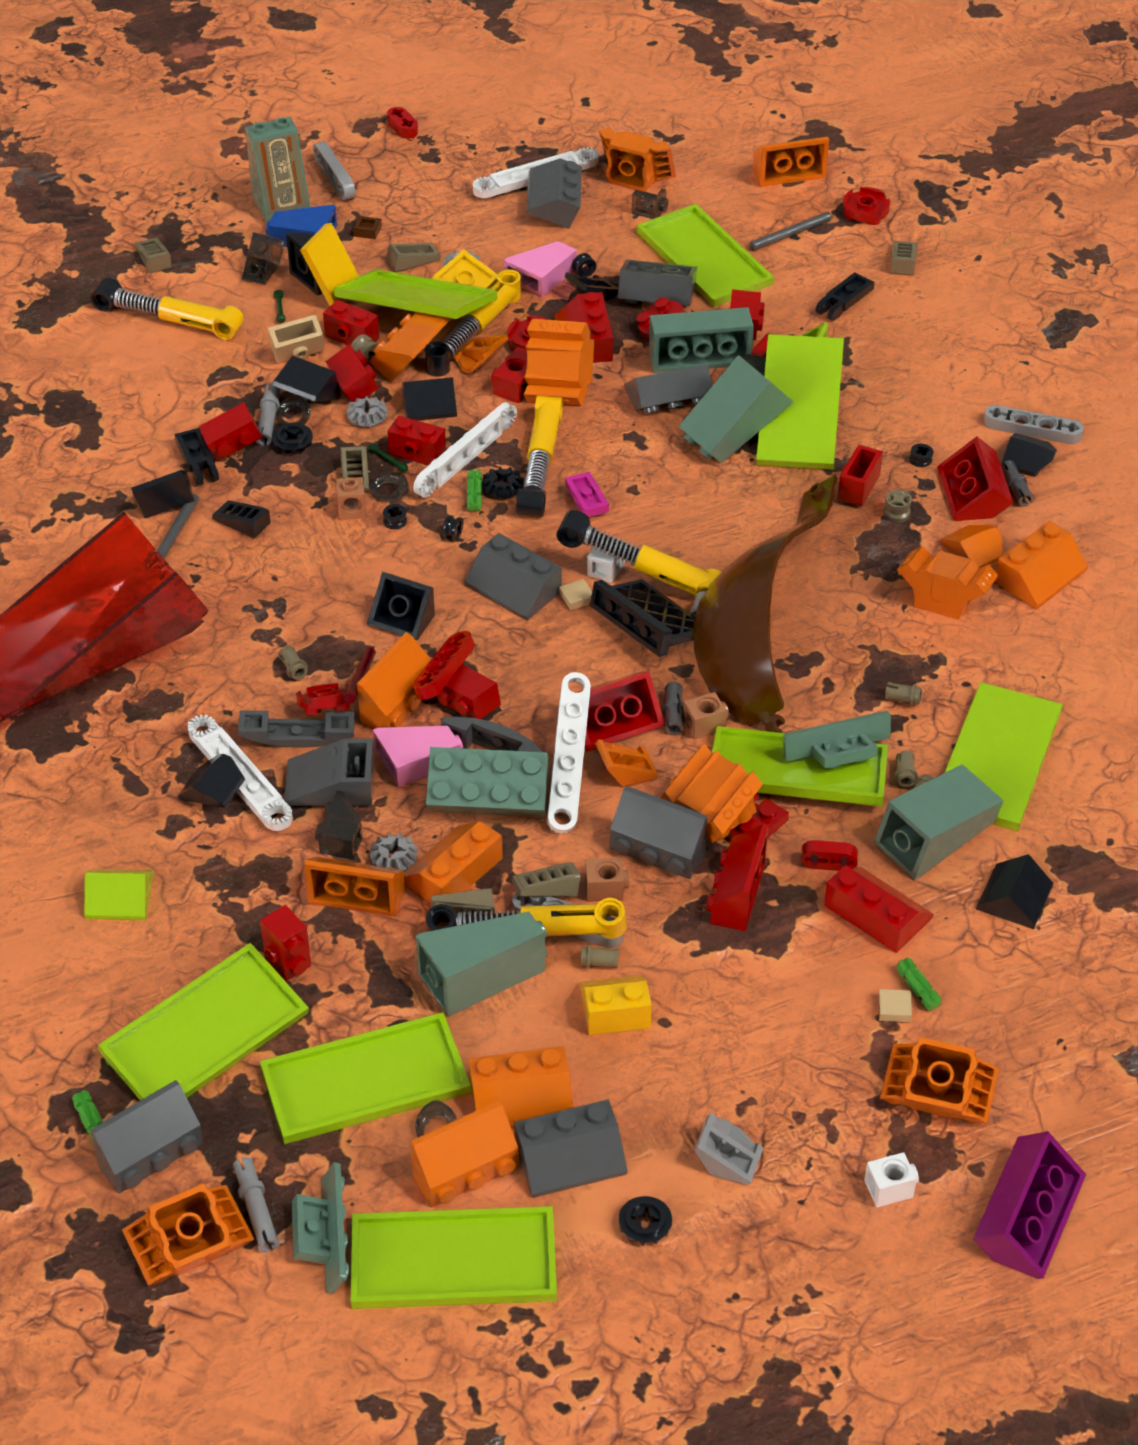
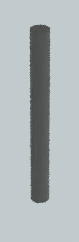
(789, 231)
(176, 527)

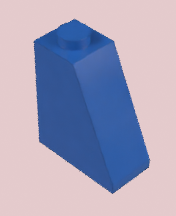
(300, 221)

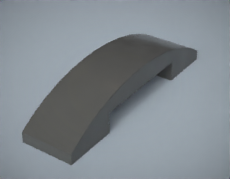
(295, 732)
(488, 734)

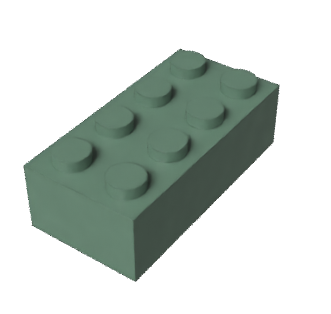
(699, 338)
(487, 781)

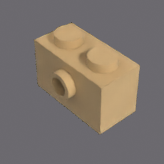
(296, 338)

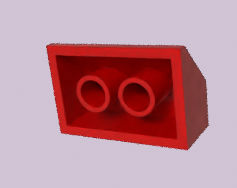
(592, 310)
(975, 482)
(622, 709)
(739, 879)
(875, 907)

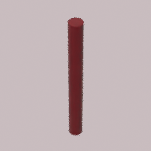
(362, 669)

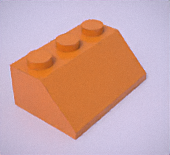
(791, 161)
(406, 343)
(1041, 565)
(387, 688)
(455, 861)
(354, 886)
(523, 1081)
(464, 1154)

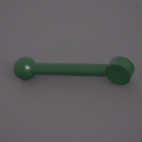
(278, 294)
(374, 448)

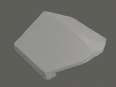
(727, 1150)

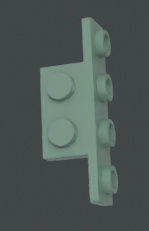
(839, 741)
(320, 1228)

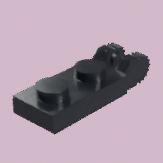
(844, 295)
(196, 454)

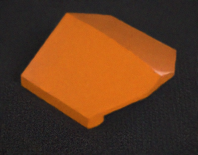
(479, 352)
(977, 543)
(626, 763)

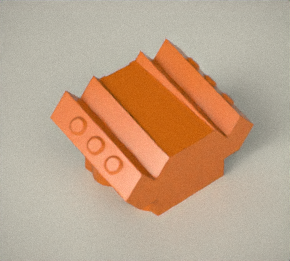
(635, 159)
(559, 360)
(945, 581)
(716, 790)
(940, 1080)
(186, 1232)

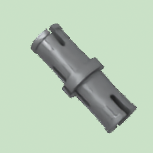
(1017, 483)
(673, 708)

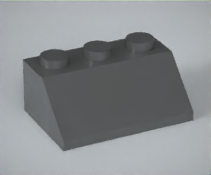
(555, 191)
(656, 280)
(669, 388)
(514, 577)
(659, 832)
(146, 1137)
(570, 1148)

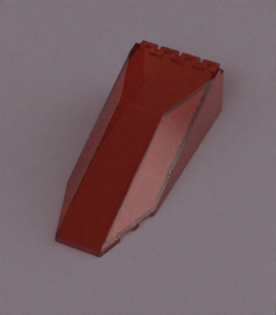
(92, 617)

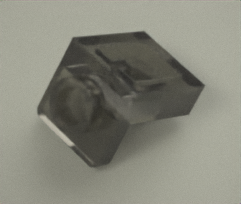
(649, 204)

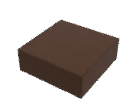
(367, 227)

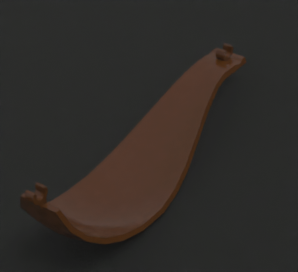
(734, 622)

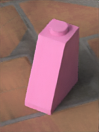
(543, 266)
(407, 749)

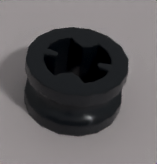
(588, 269)
(921, 455)
(394, 522)
(453, 527)

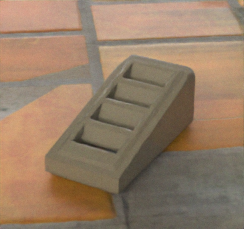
(153, 255)
(410, 255)
(903, 258)
(355, 454)
(549, 881)
(467, 901)

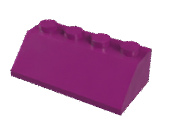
(1030, 1205)

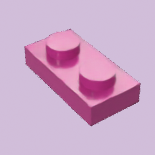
(587, 494)

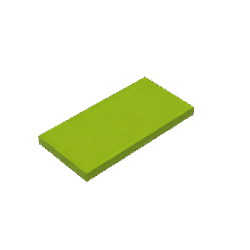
(696, 240)
(416, 293)
(810, 375)
(1006, 745)
(802, 777)
(205, 1026)
(364, 1077)
(453, 1257)

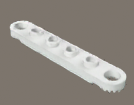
(517, 177)
(464, 450)
(568, 753)
(256, 789)

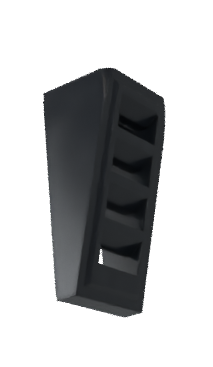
(253, 522)

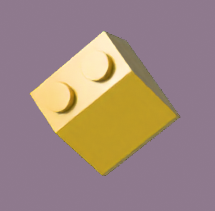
(616, 1004)

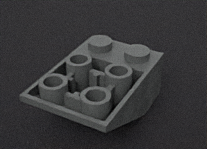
(339, 766)

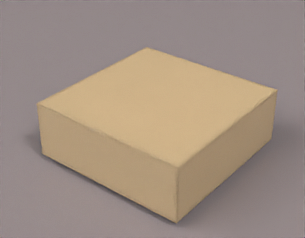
(576, 594)
(895, 1005)

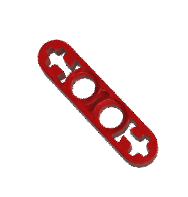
(443, 665)

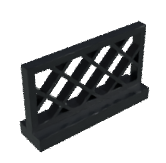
(622, 608)

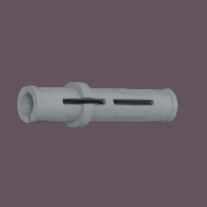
(269, 406)
(252, 1191)

